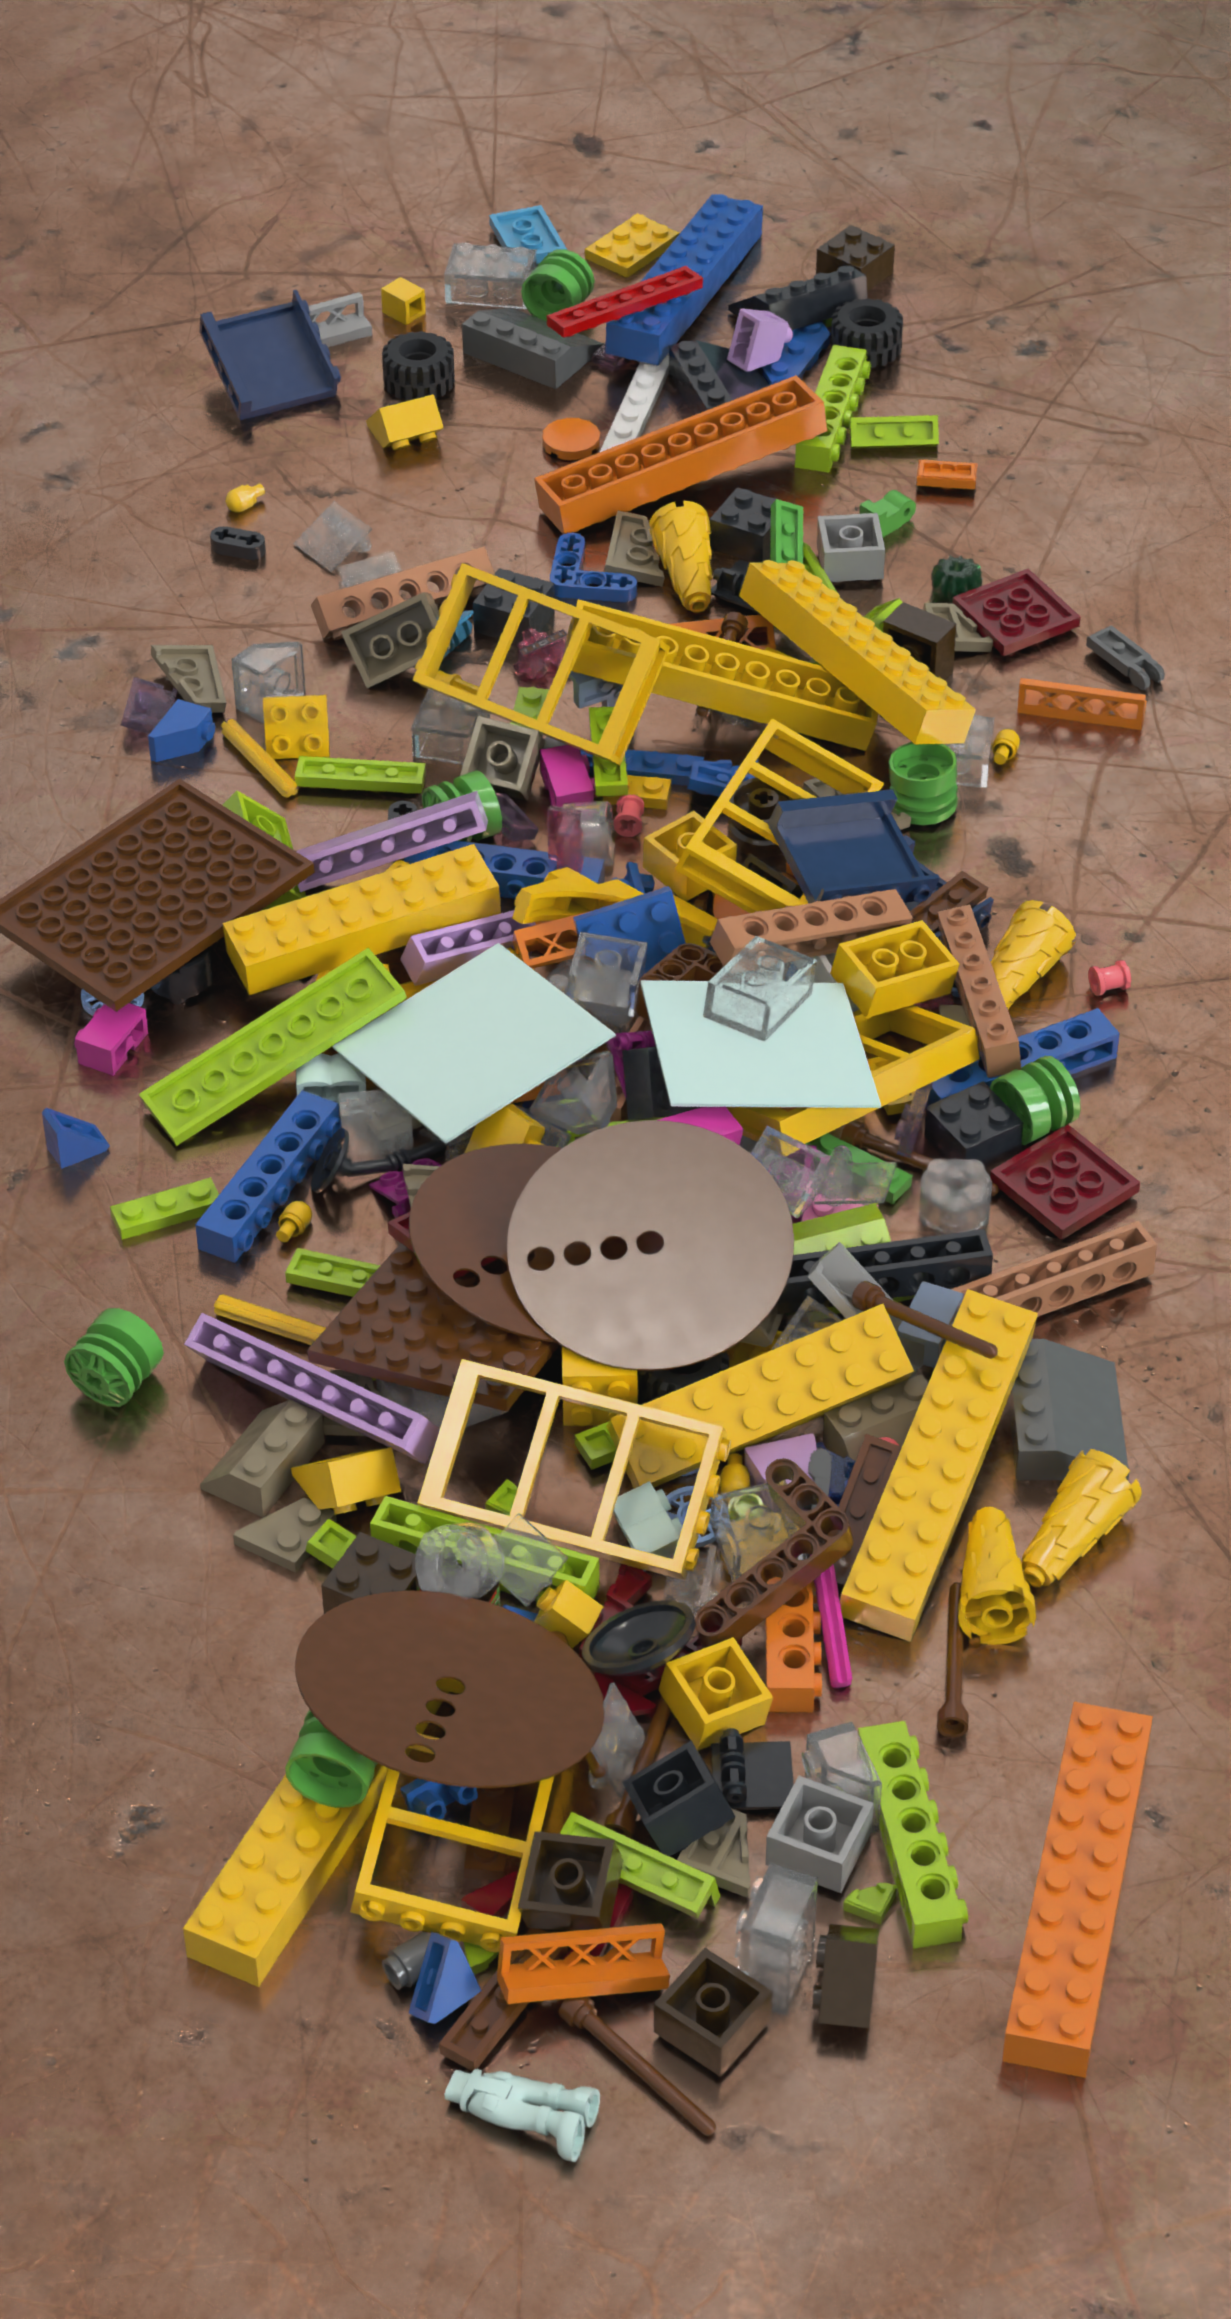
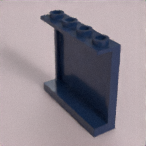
(270, 358)
(848, 847)

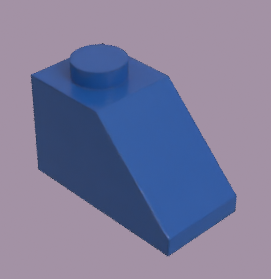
(181, 731)

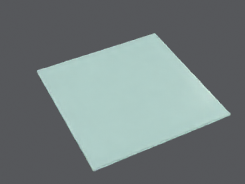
(473, 1042)
(804, 1063)

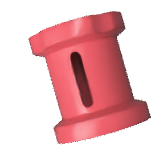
(629, 811)
(1109, 977)

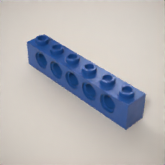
(515, 866)
(1075, 1042)
(268, 1177)

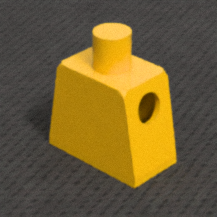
(506, 1127)

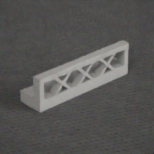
(341, 328)
(838, 1276)

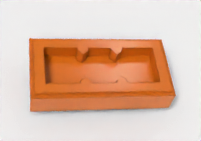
(946, 474)

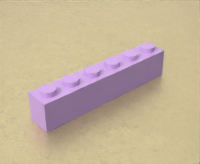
(394, 839)

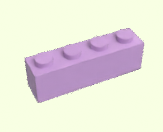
(443, 950)

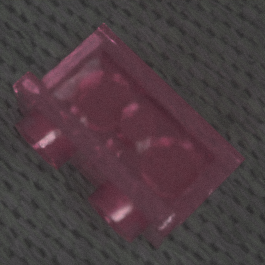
(565, 837)

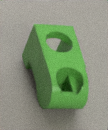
(892, 510)

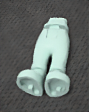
(528, 2106)

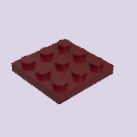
(1017, 611)
(1064, 1181)

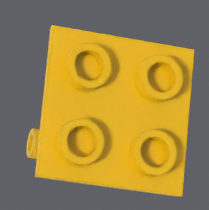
(296, 726)

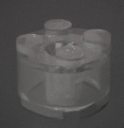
(597, 829)
(955, 1196)
(468, 1542)

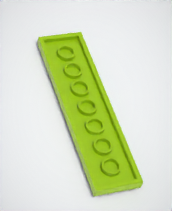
(272, 1046)

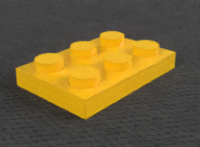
(631, 245)

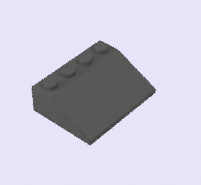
(526, 345)
(1063, 1406)

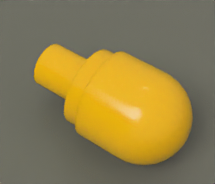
(243, 497)
(1005, 745)
(293, 1220)
(734, 1475)

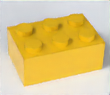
(894, 968)

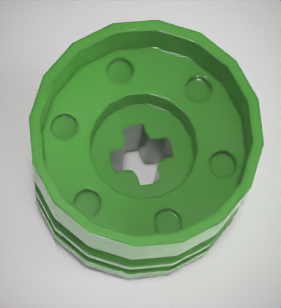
(557, 283)
(924, 782)
(464, 785)
(1040, 1096)
(114, 1357)
(328, 1768)

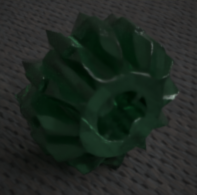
(955, 577)

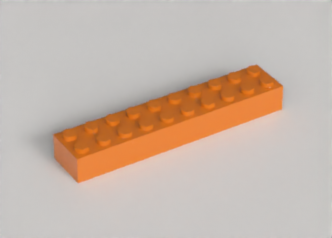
(680, 455)
(1077, 1891)

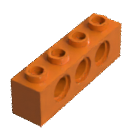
(793, 1652)

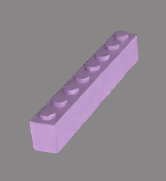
(313, 1388)

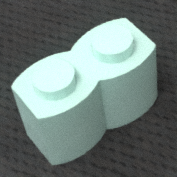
(329, 1076)
(646, 1522)

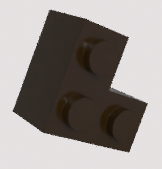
(849, 1971)

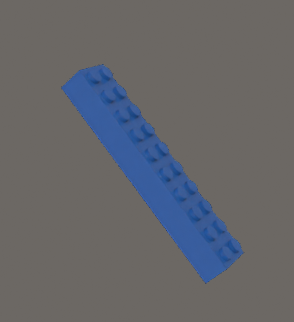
(710, 247)

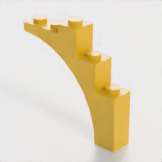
(570, 893)

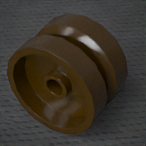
(760, 801)

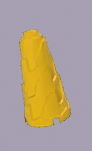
(685, 551)
(1030, 948)
(1086, 1507)
(993, 1586)

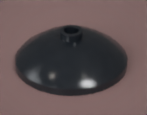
(639, 1638)

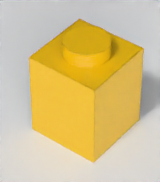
(403, 301)
(568, 1611)

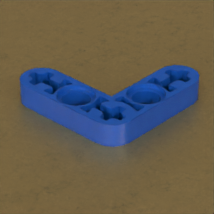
(612, 588)

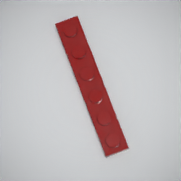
(624, 301)

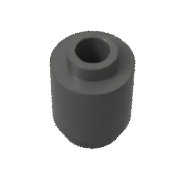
(406, 1960)

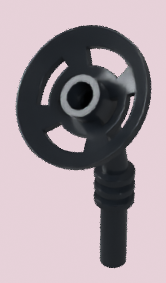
(335, 1163)

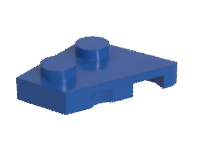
(712, 777)

